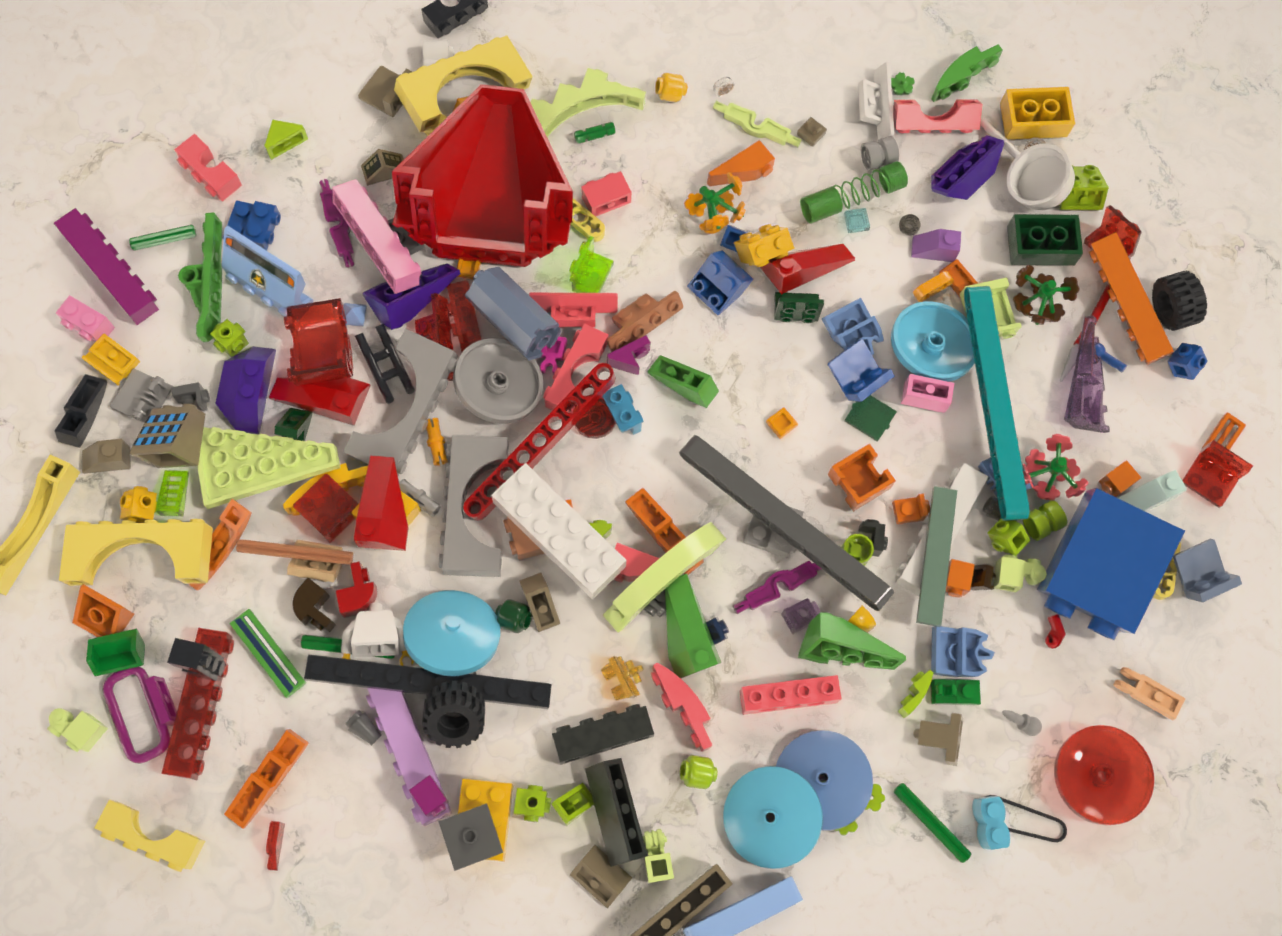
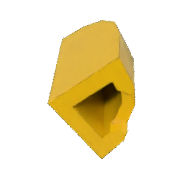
(863, 619)

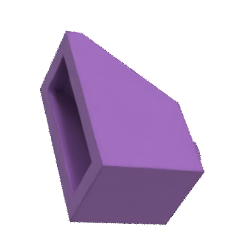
(937, 245)

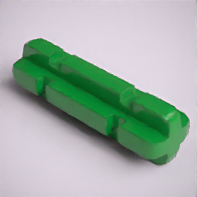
(594, 132)

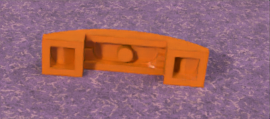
(225, 537)

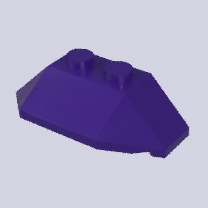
(968, 168)
(245, 388)

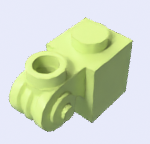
(1011, 573)
(80, 732)
(657, 863)

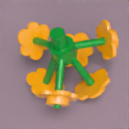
(715, 201)

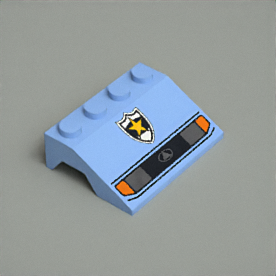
(262, 273)

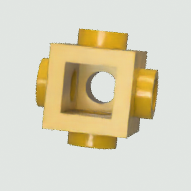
(138, 504)

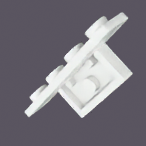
(876, 101)

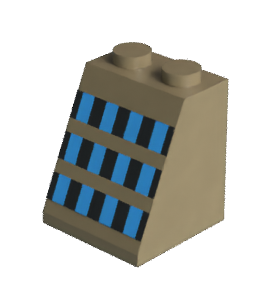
(171, 437)

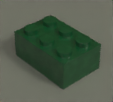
(1044, 239)

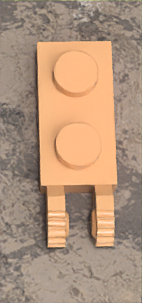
(1151, 693)

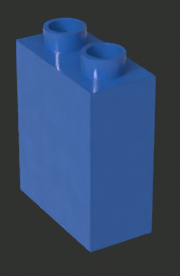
(1109, 563)

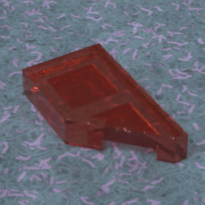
(274, 844)

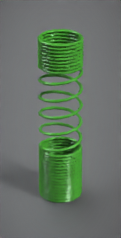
(829, 202)

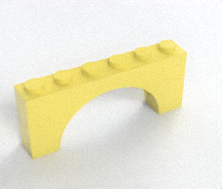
(491, 60)
(91, 544)

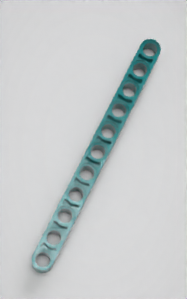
(996, 404)

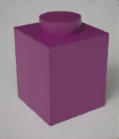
(429, 797)

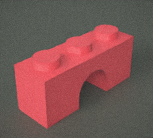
(219, 180)

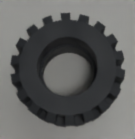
(1179, 300)
(448, 729)

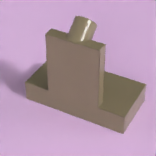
(942, 736)

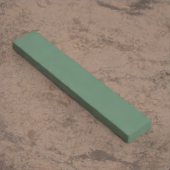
(936, 556)

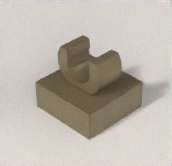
(811, 131)

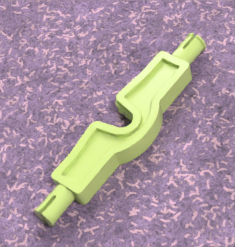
(767, 129)

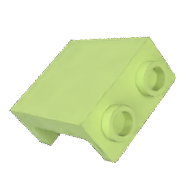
(1004, 316)

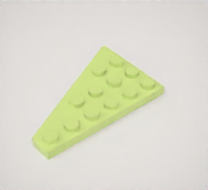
(247, 464)

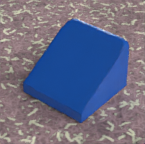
(730, 236)

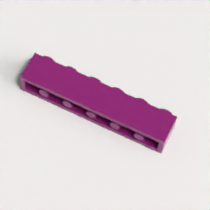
(106, 266)

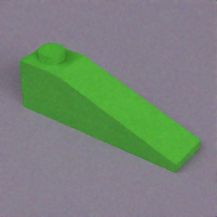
(688, 635)
(839, 640)

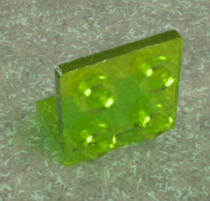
(590, 269)

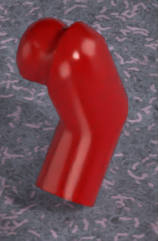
(1056, 633)

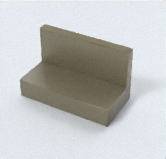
(599, 878)

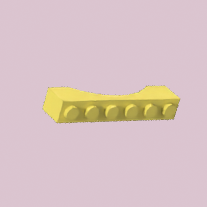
(49, 492)

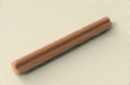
(294, 551)

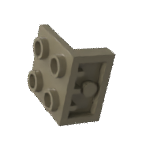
(380, 91)

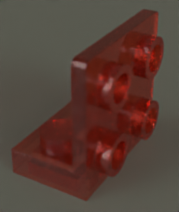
(1115, 222)
(1215, 473)
(327, 507)

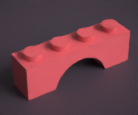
(963, 116)
(587, 347)

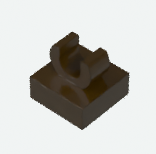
(982, 577)

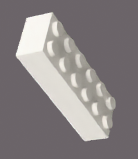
(559, 531)

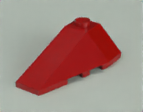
(806, 265)

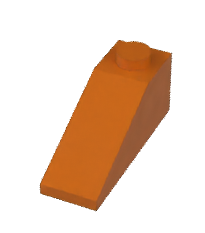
(747, 165)

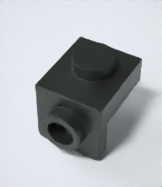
(878, 536)

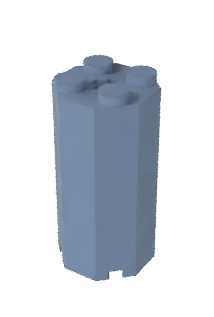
(513, 312)

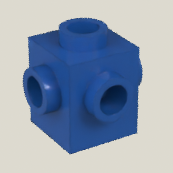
(1187, 361)

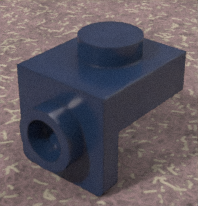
(718, 630)

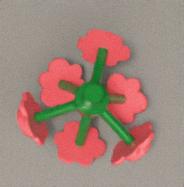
(1059, 467)

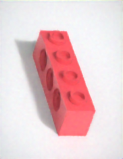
(790, 695)

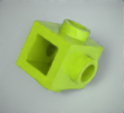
(229, 337)
(1008, 536)
(522, 801)

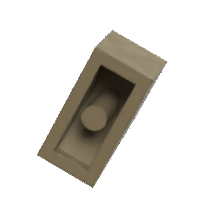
(106, 456)
(540, 602)

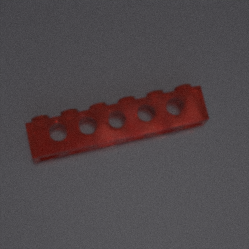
(187, 714)

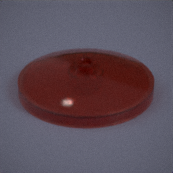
(1125, 773)

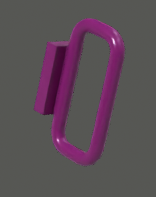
(159, 703)

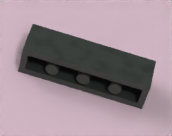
(603, 734)
(616, 812)

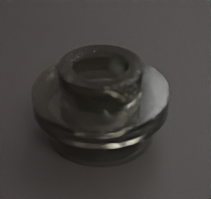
(912, 220)

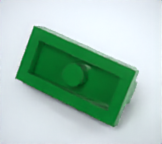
(955, 692)

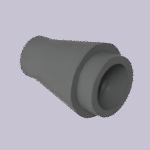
(363, 727)

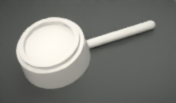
(1038, 175)

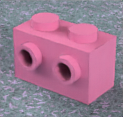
(83, 319)
(927, 393)

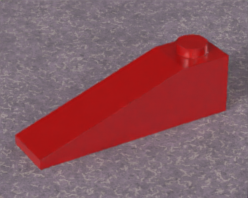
(333, 399)
(381, 511)

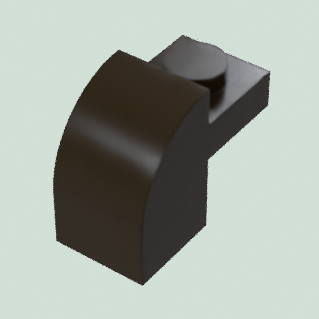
(308, 601)

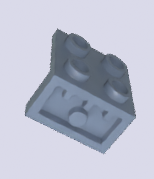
(1203, 572)

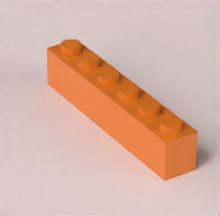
(1131, 299)

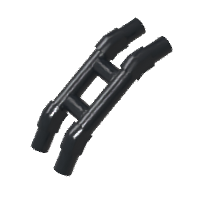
(390, 352)

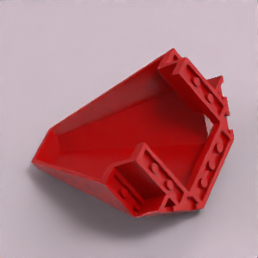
(485, 184)

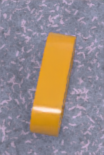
(933, 286)

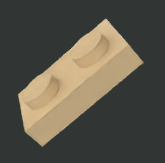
(314, 569)

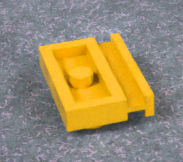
(111, 359)

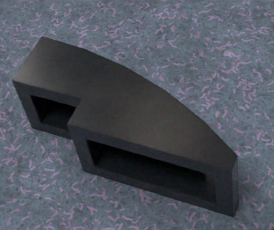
(81, 411)

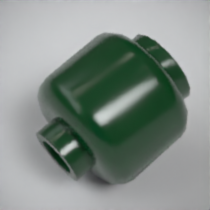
(513, 616)

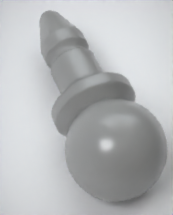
(1030, 725)

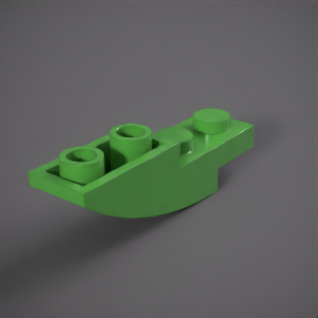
(962, 69)

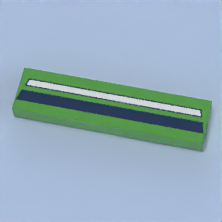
(268, 653)

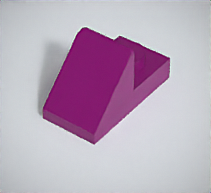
(624, 357)

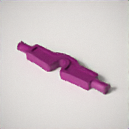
(339, 232)
(769, 591)

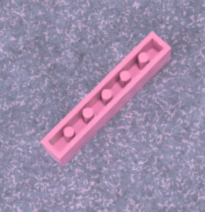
(376, 236)

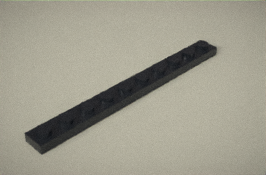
(421, 681)

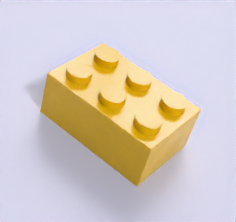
(1037, 113)
(499, 800)

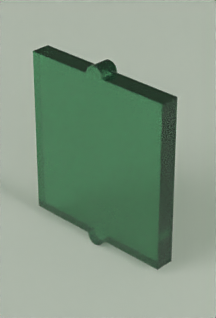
(871, 417)

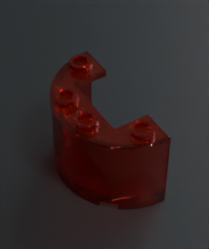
(319, 342)

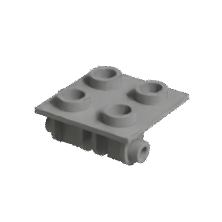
(141, 395)

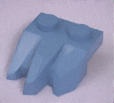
(853, 324)
(958, 652)

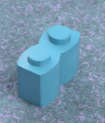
(991, 828)

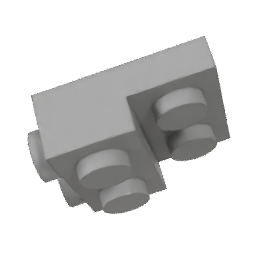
(765, 538)

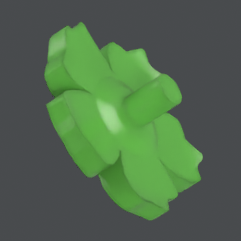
(901, 84)

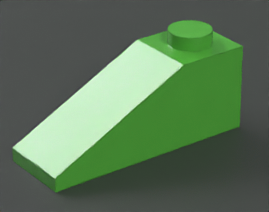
(684, 380)

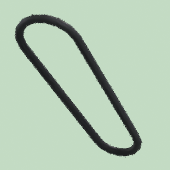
(1038, 813)

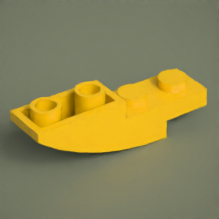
(343, 476)

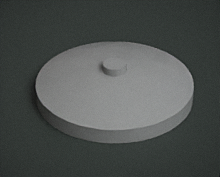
(497, 381)

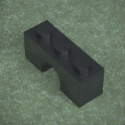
(444, 19)
(196, 659)

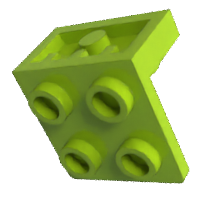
(1088, 190)

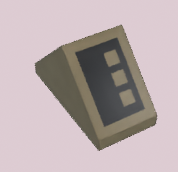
(380, 166)

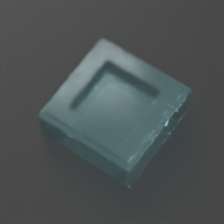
(857, 220)

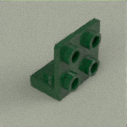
(797, 307)

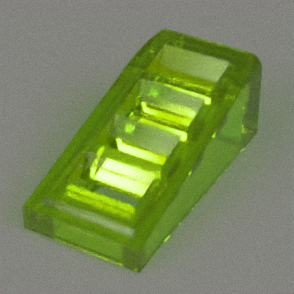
(162, 507)

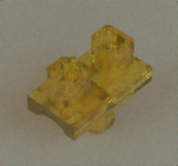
(624, 672)

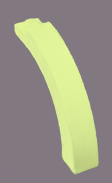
(662, 574)

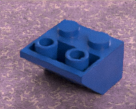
(719, 282)

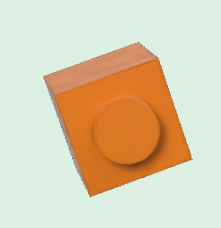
(1119, 479)
(959, 578)

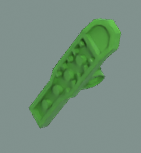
(207, 281)

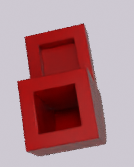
(358, 597)

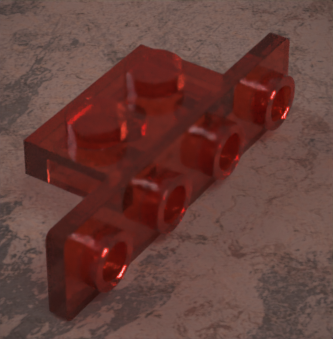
(464, 315)
(437, 325)

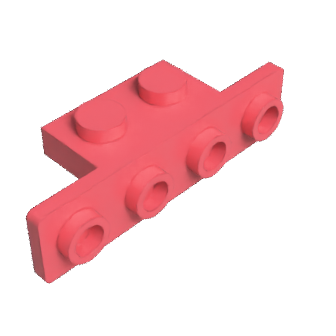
(576, 308)

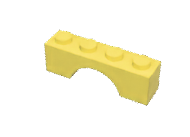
(123, 823)

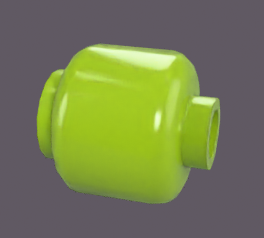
(698, 772)

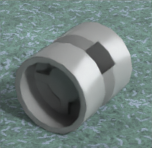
(879, 153)

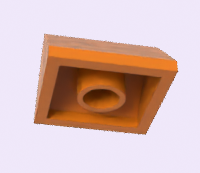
(99, 614)

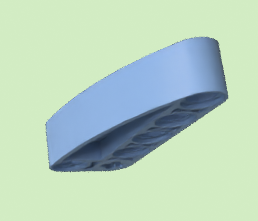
(747, 911)

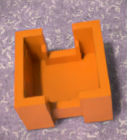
(860, 477)

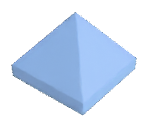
(355, 314)

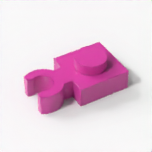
(553, 354)

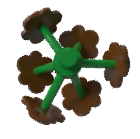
(1044, 288)

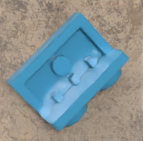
(622, 409)

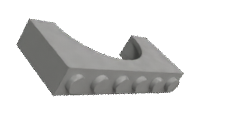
(431, 367)
(462, 551)

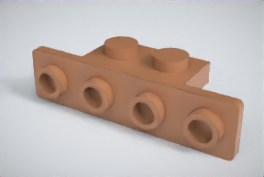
(642, 317)

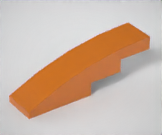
(657, 522)
(266, 779)

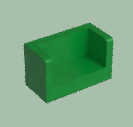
(115, 652)

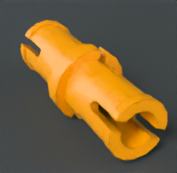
(436, 442)

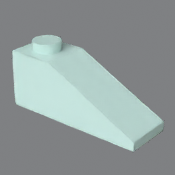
(1156, 491)

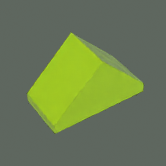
(283, 137)
(573, 803)

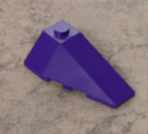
(399, 308)

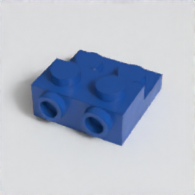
(255, 221)

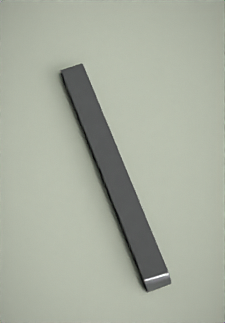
(787, 523)

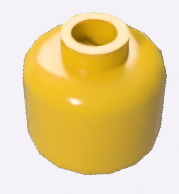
(671, 87)

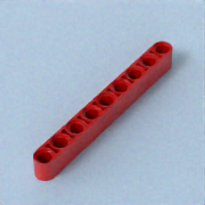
(544, 430)

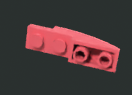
(679, 695)

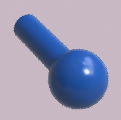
(1109, 359)

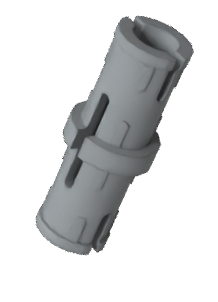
(419, 496)

